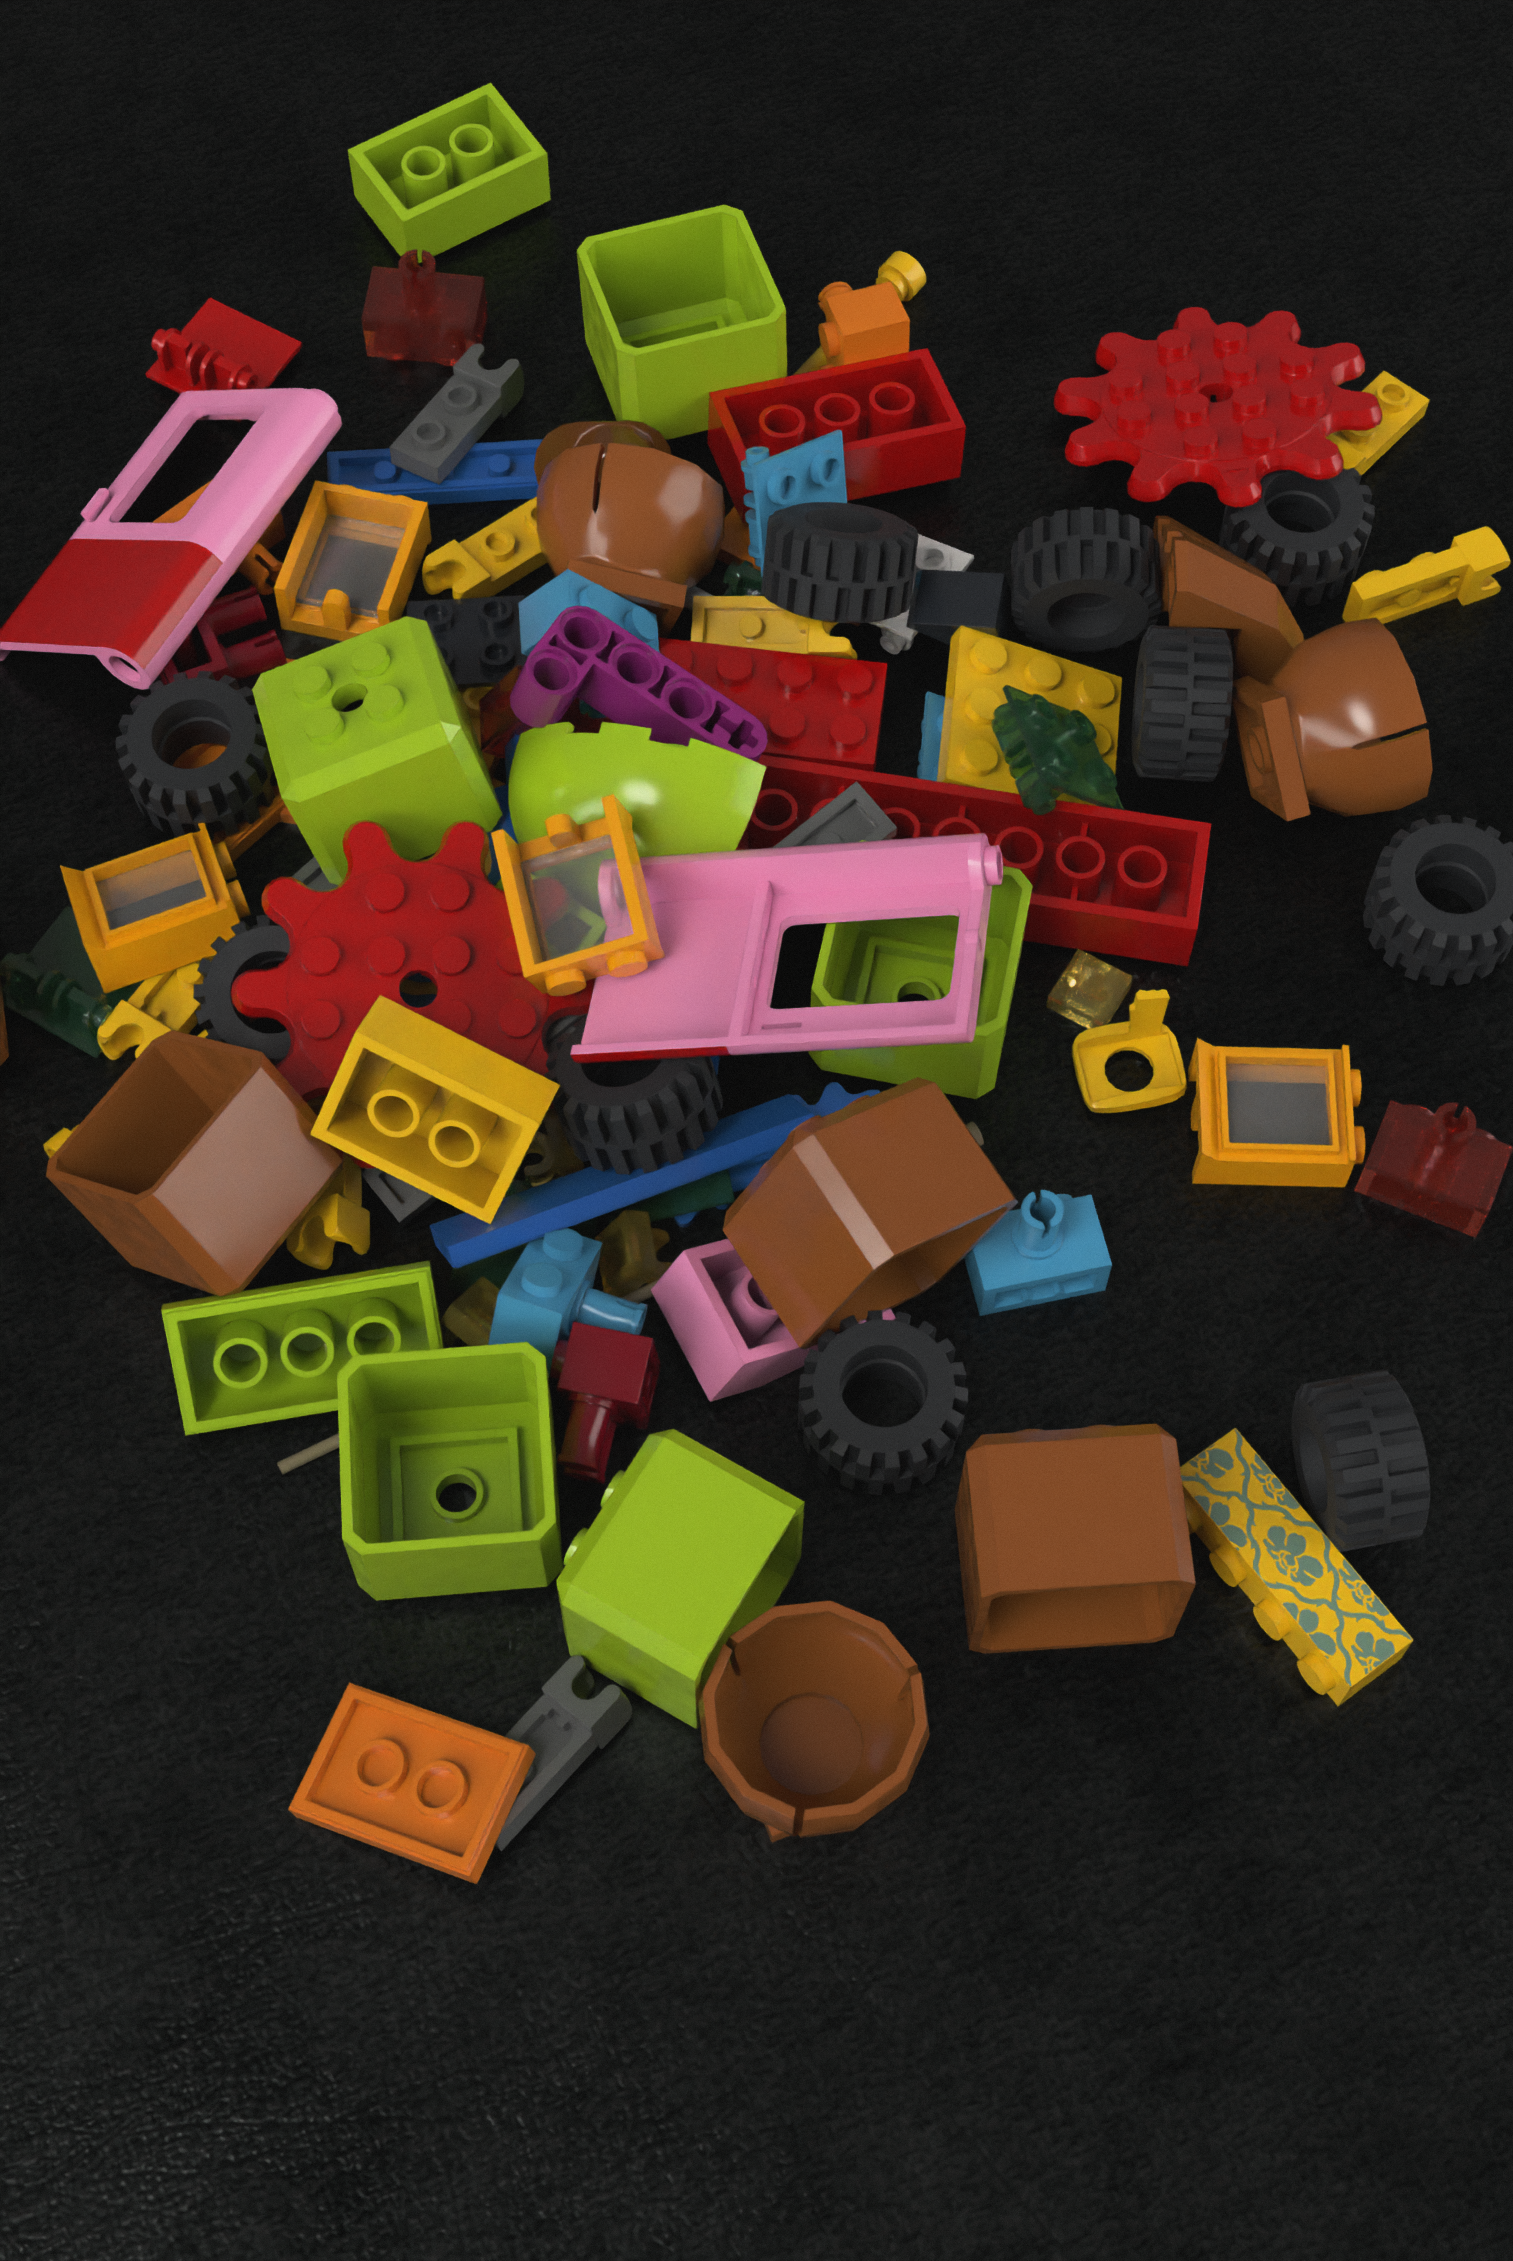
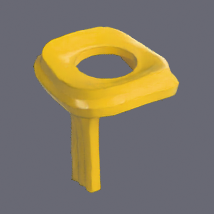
(1143, 1035)

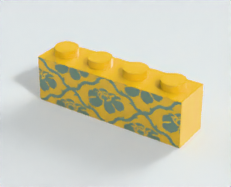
(1289, 1570)

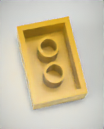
(434, 1109)

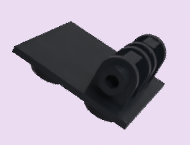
(475, 636)

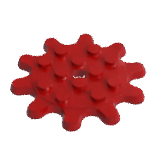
(1268, 413)
(384, 927)

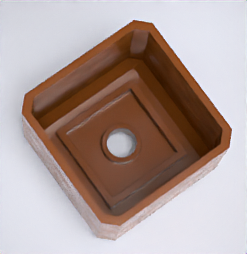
(197, 1162)
(865, 1208)
(1073, 1538)

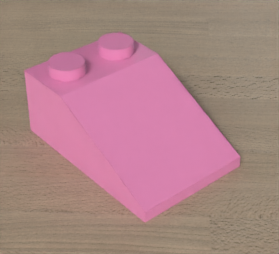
(726, 1322)

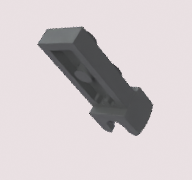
(458, 416)
(562, 1733)

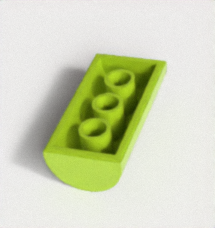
(281, 1346)

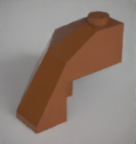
(1220, 590)

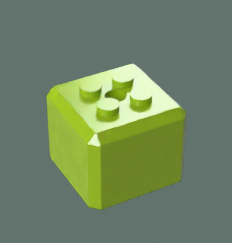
(679, 316)
(374, 738)
(916, 955)
(439, 1421)
(676, 1568)

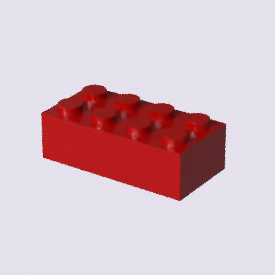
(891, 412)
(807, 703)

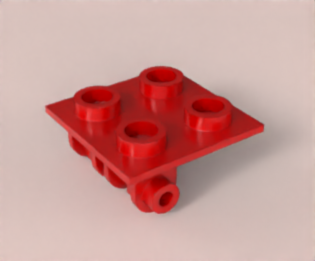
(220, 352)

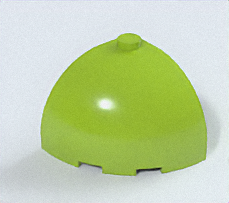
(676, 793)

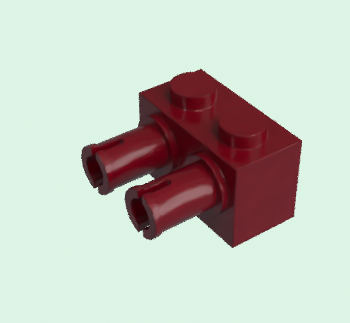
(241, 661)
(605, 1384)

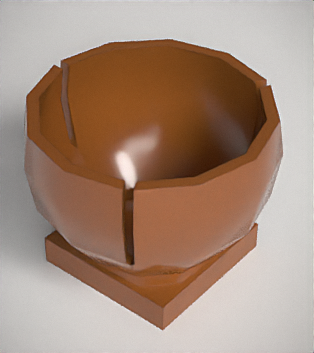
(652, 525)
(1320, 724)
(813, 1719)

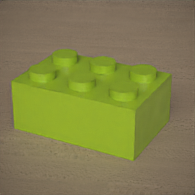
(450, 173)

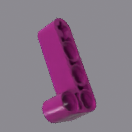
(629, 684)

